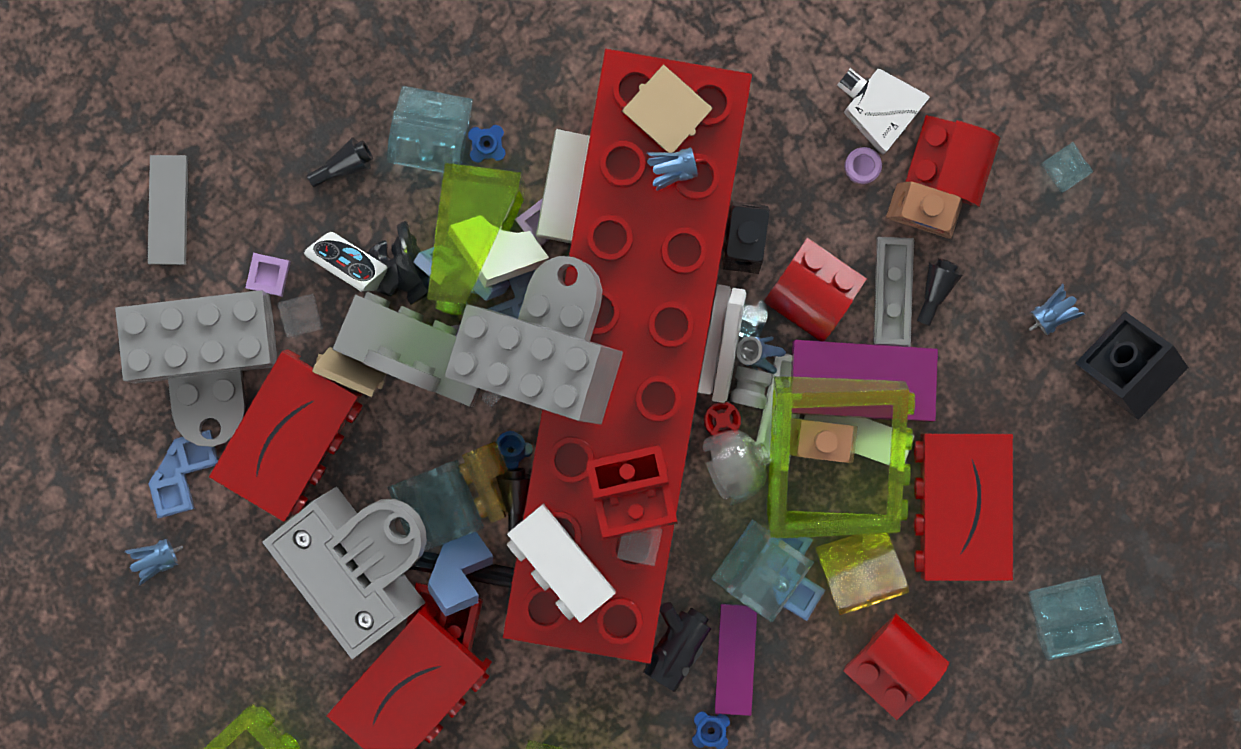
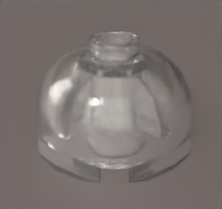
(737, 465)

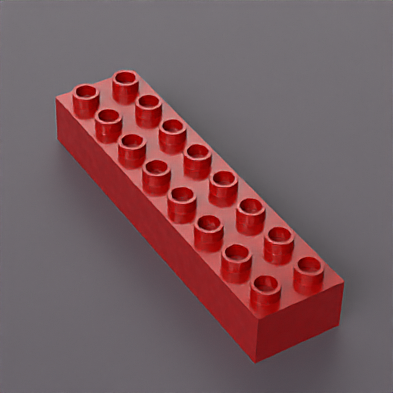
(658, 286)

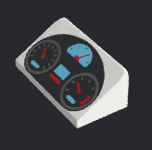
(347, 262)

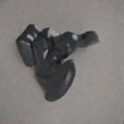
(401, 269)

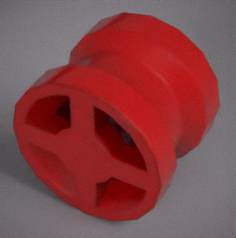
(725, 415)

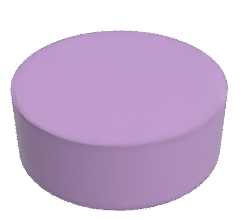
(863, 165)

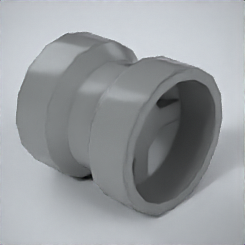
(750, 387)

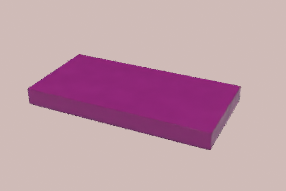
(869, 362)

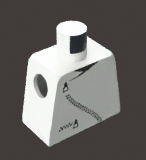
(881, 106)

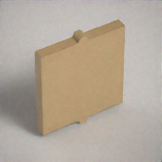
(667, 109)
(349, 372)

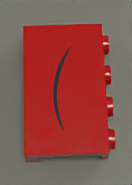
(286, 437)
(964, 507)
(410, 687)

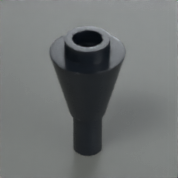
(348, 160)
(939, 283)
(514, 492)

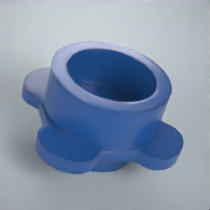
(480, 152)
(514, 441)
(718, 738)

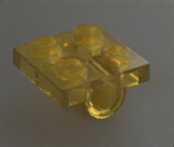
(480, 468)
(862, 571)

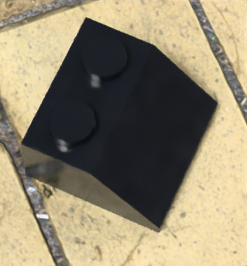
(1132, 365)

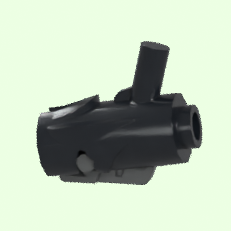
(678, 646)

